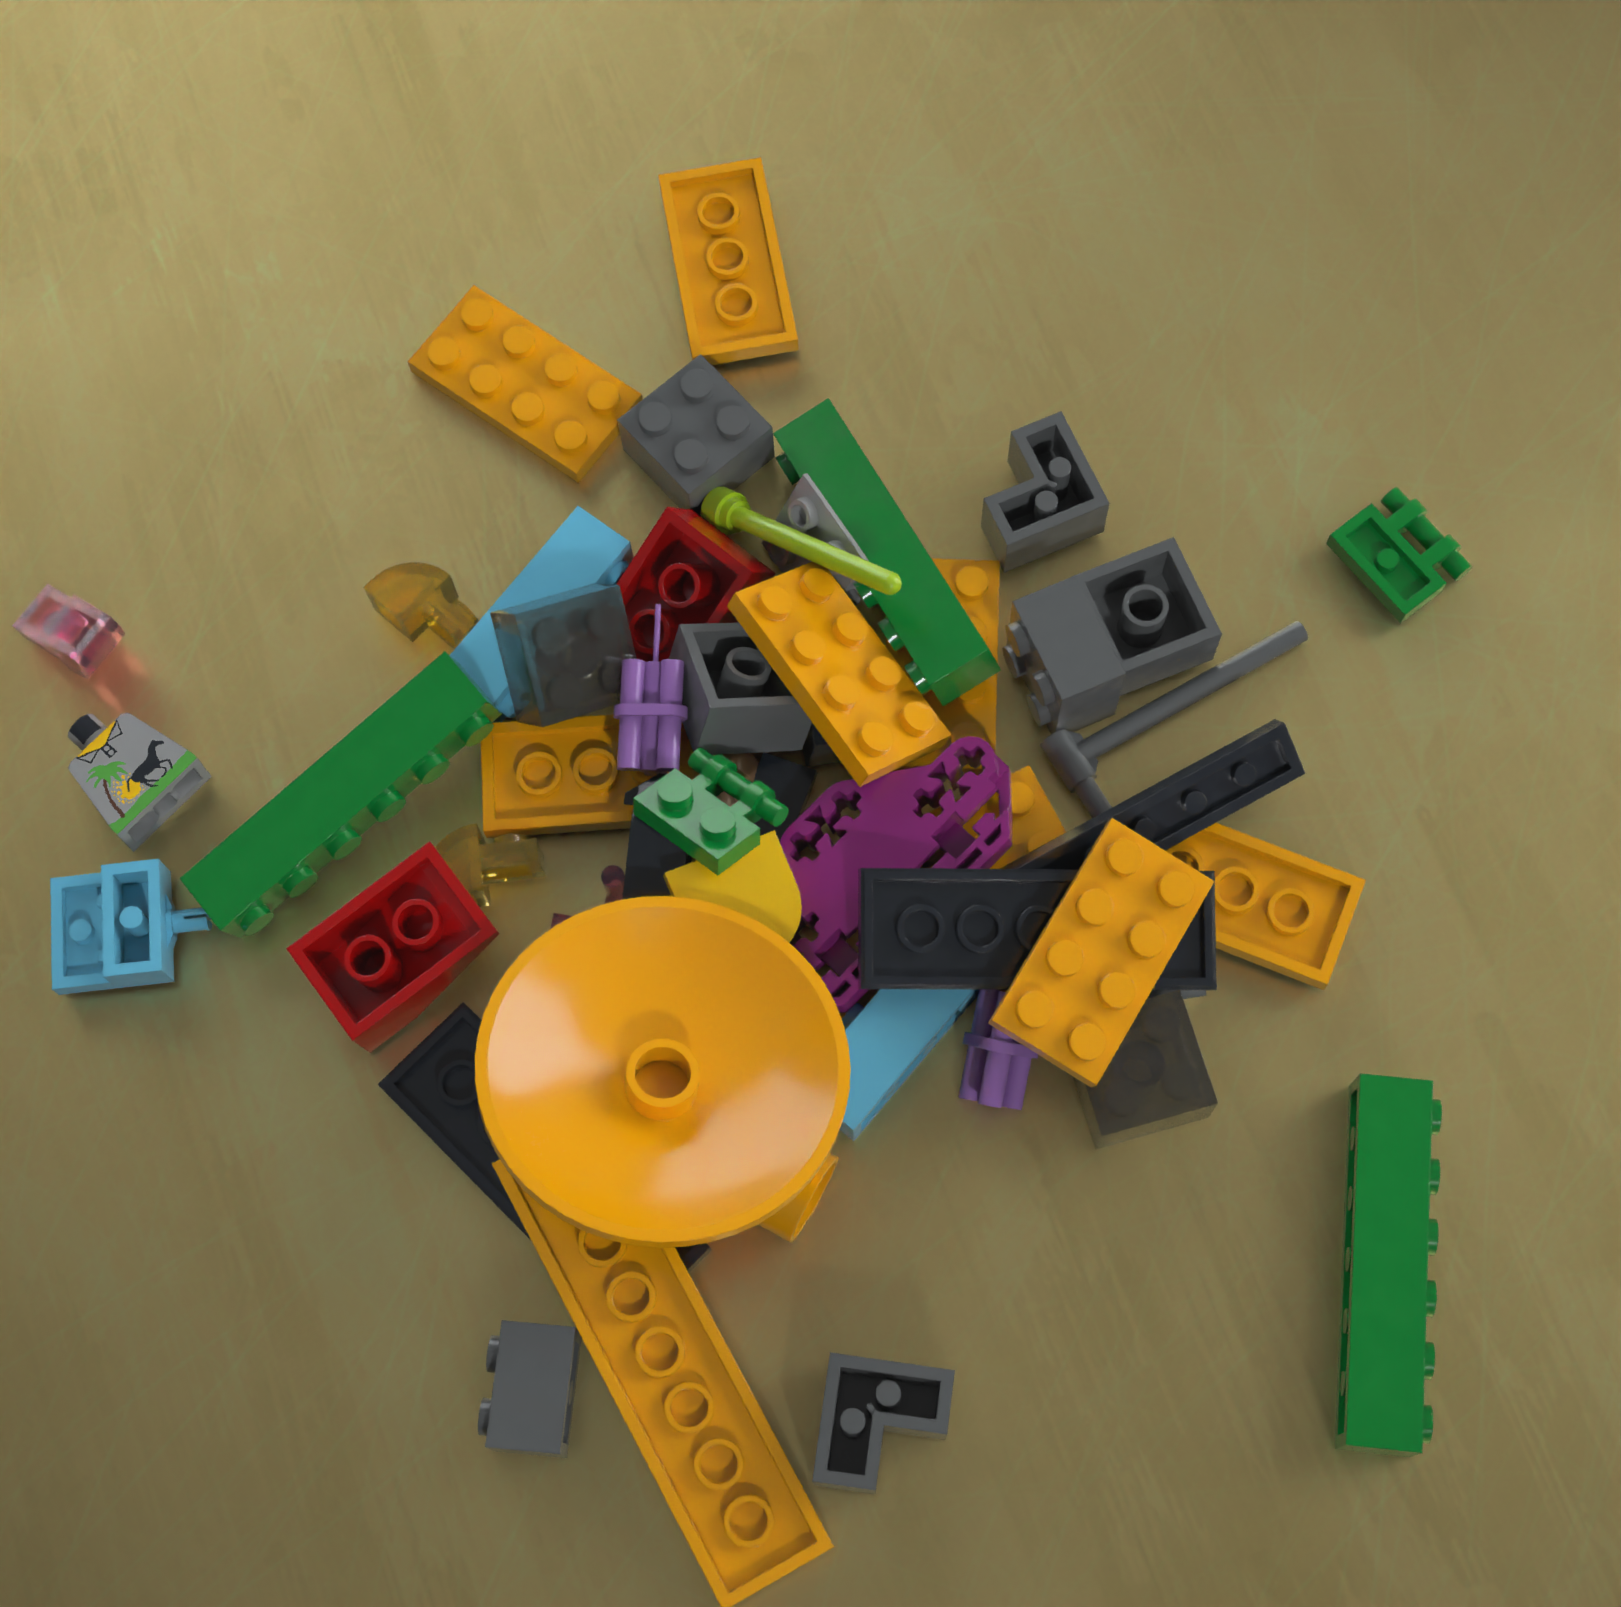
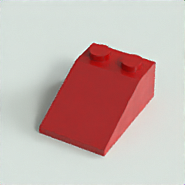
(690, 573)
(394, 947)

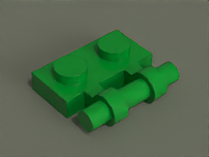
(1389, 563)
(699, 821)

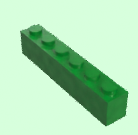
(924, 612)
(341, 797)
(1386, 1267)

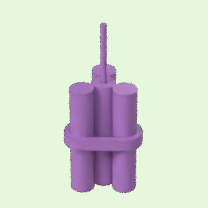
(650, 712)
(994, 1063)

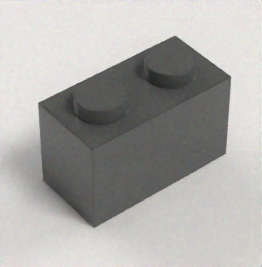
(531, 1389)

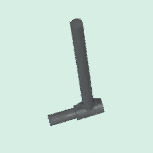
(1077, 757)

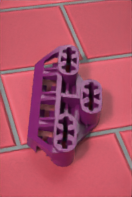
(890, 835)

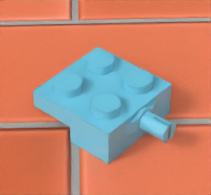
(116, 927)

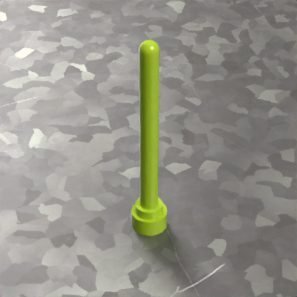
(732, 514)

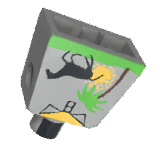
(133, 774)

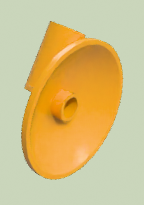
(665, 1074)

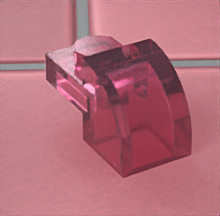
(70, 630)

